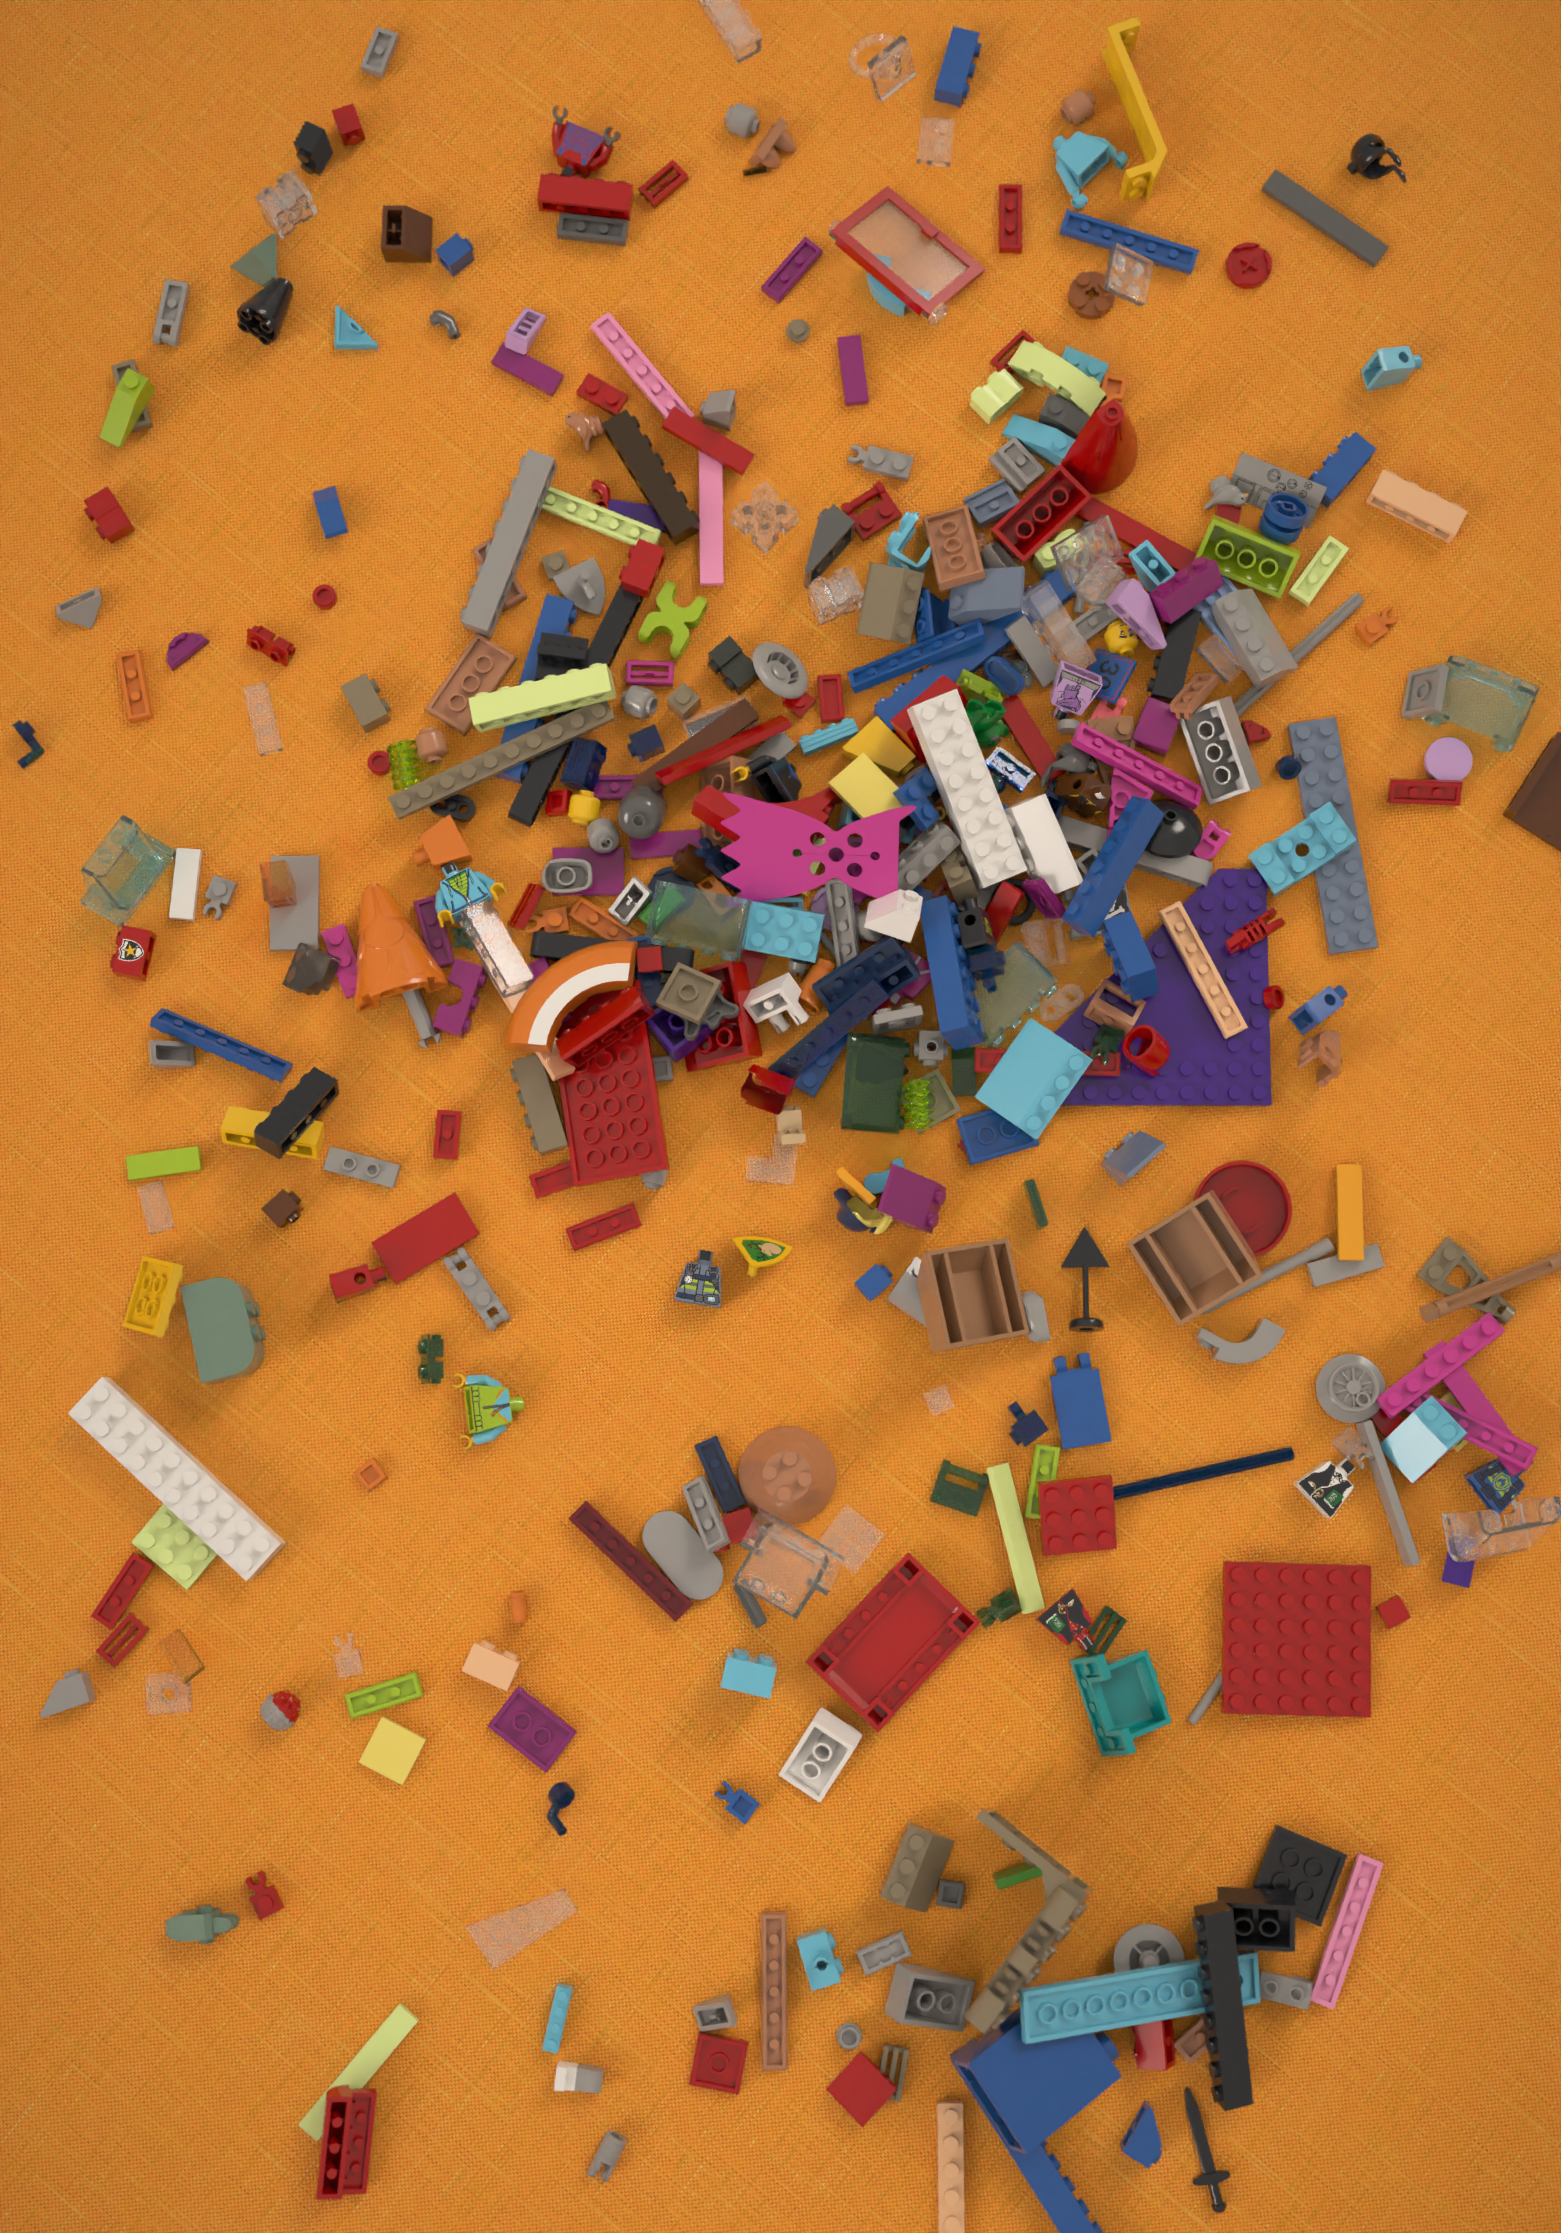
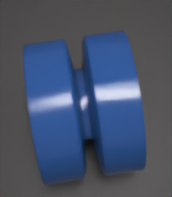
(1283, 518)

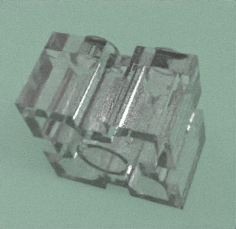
(286, 204)
(764, 504)
(835, 595)

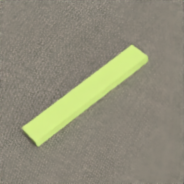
(598, 518)
(1015, 1538)
(364, 2063)

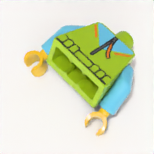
(487, 1408)

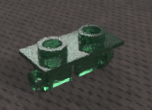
(429, 1350)

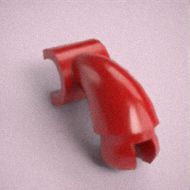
(603, 490)

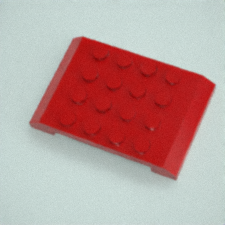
(892, 1641)

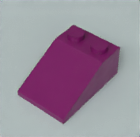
(912, 1199)

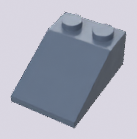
(988, 598)
(1132, 1156)

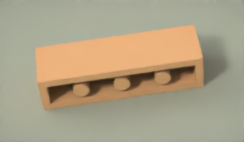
(1416, 506)

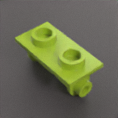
(978, 688)

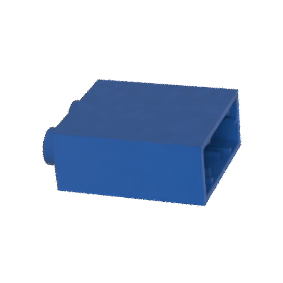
(1038, 2084)

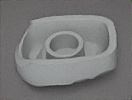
(995, 556)
(567, 875)
(1036, 1317)

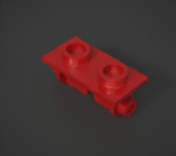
(261, 640)

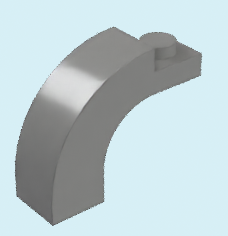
(1257, 1345)

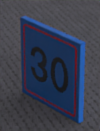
(1114, 672)

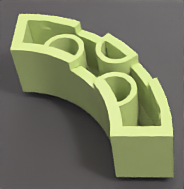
(1044, 367)

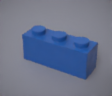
(957, 67)
(1343, 466)

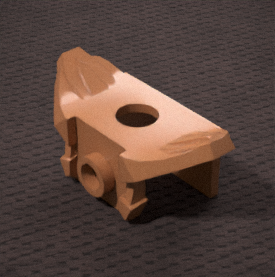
(1318, 1047)

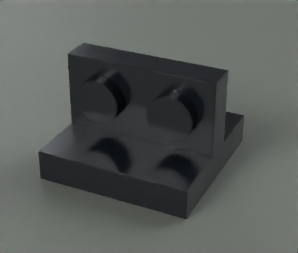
(560, 654)

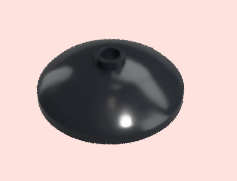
(1177, 832)

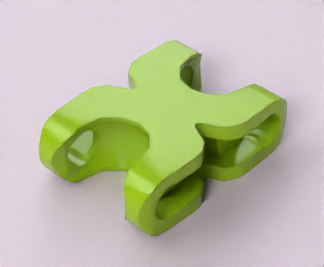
(673, 620)

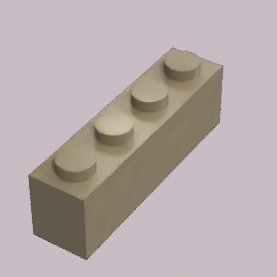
(540, 1105)

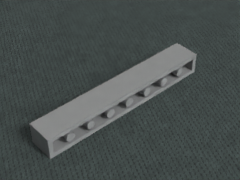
(509, 543)

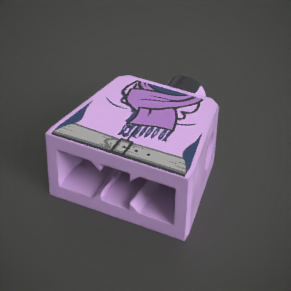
(1073, 689)

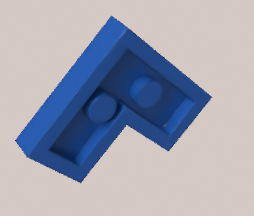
(915, 793)

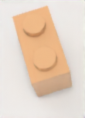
(492, 1665)

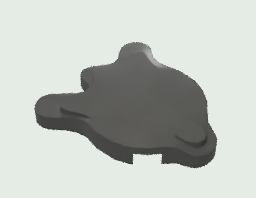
(717, 1011)

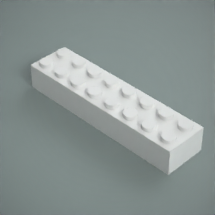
(966, 789)

